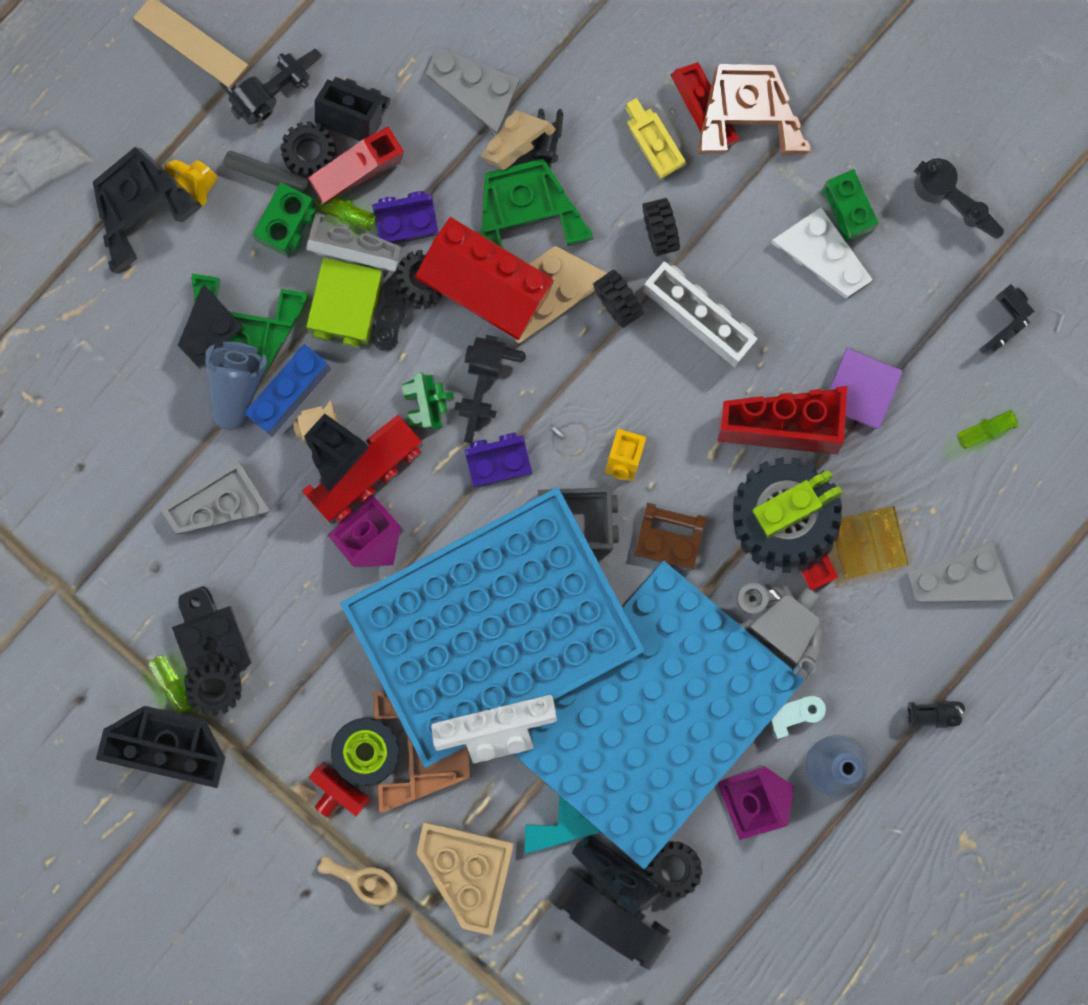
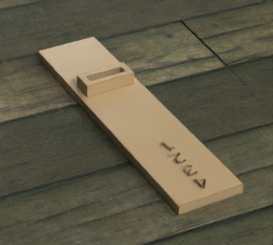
(191, 42)

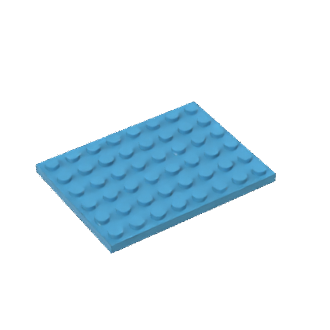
(492, 621)
(664, 726)

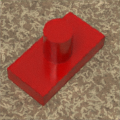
(336, 792)

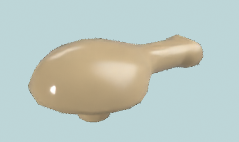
(369, 884)

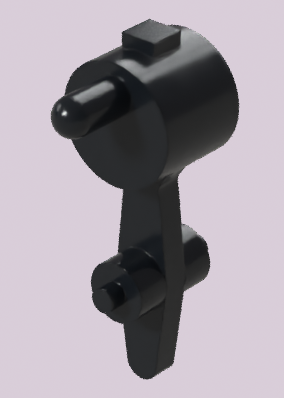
(255, 100)
(938, 181)
(485, 361)

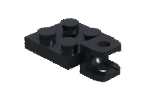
(206, 622)

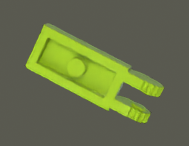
(795, 504)

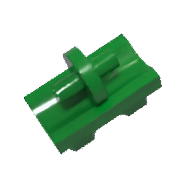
(431, 401)

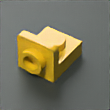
(625, 455)

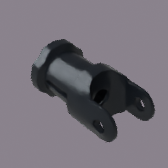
(547, 145)
(935, 714)

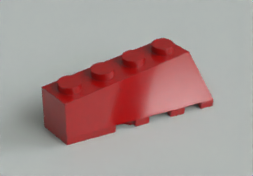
(787, 421)
(387, 451)

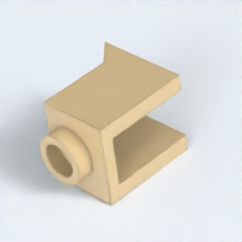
(310, 417)

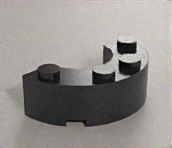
(607, 920)

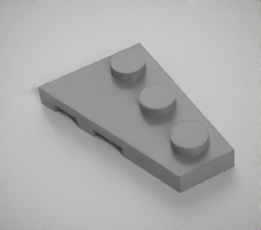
(340, 242)
(216, 501)

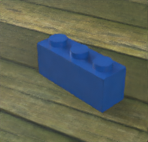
(288, 390)

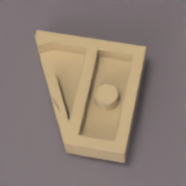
(515, 139)

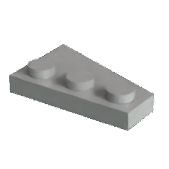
(474, 85)
(965, 577)

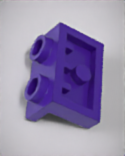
(406, 217)
(498, 460)

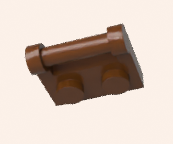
(668, 546)

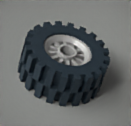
(784, 549)

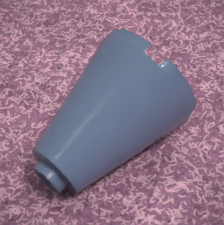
(232, 381)
(826, 762)

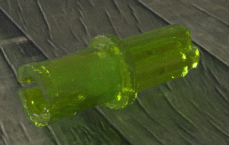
(347, 213)
(987, 429)
(169, 684)

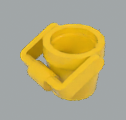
(195, 178)

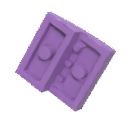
(869, 386)

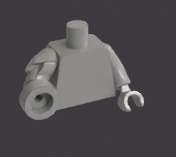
(786, 623)

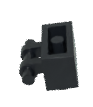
(350, 108)

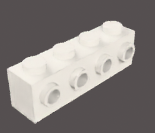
(700, 314)

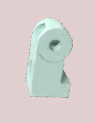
(805, 709)

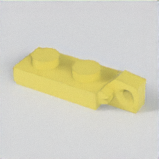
(654, 140)

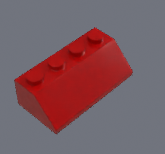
(484, 278)

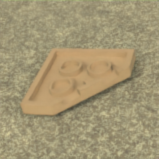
(467, 872)

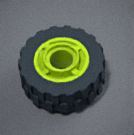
(385, 751)

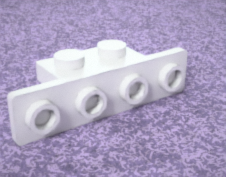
(496, 730)

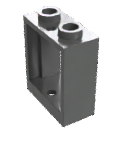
(610, 506)

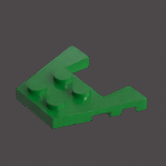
(527, 196)
(261, 332)

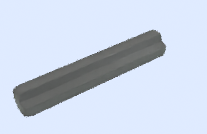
(264, 171)

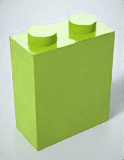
(345, 302)

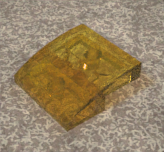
(870, 543)

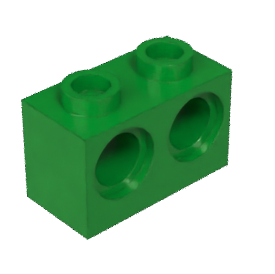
(850, 206)
(276, 218)

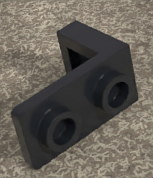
(1016, 304)

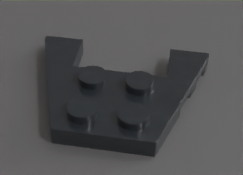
(130, 192)

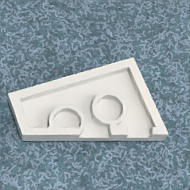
(825, 253)

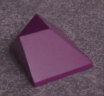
(368, 536)
(757, 801)

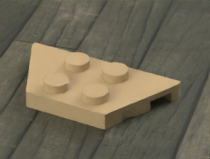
(570, 287)

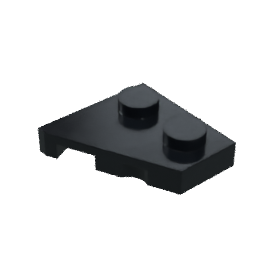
(207, 325)
(333, 450)

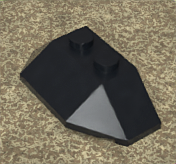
(164, 745)

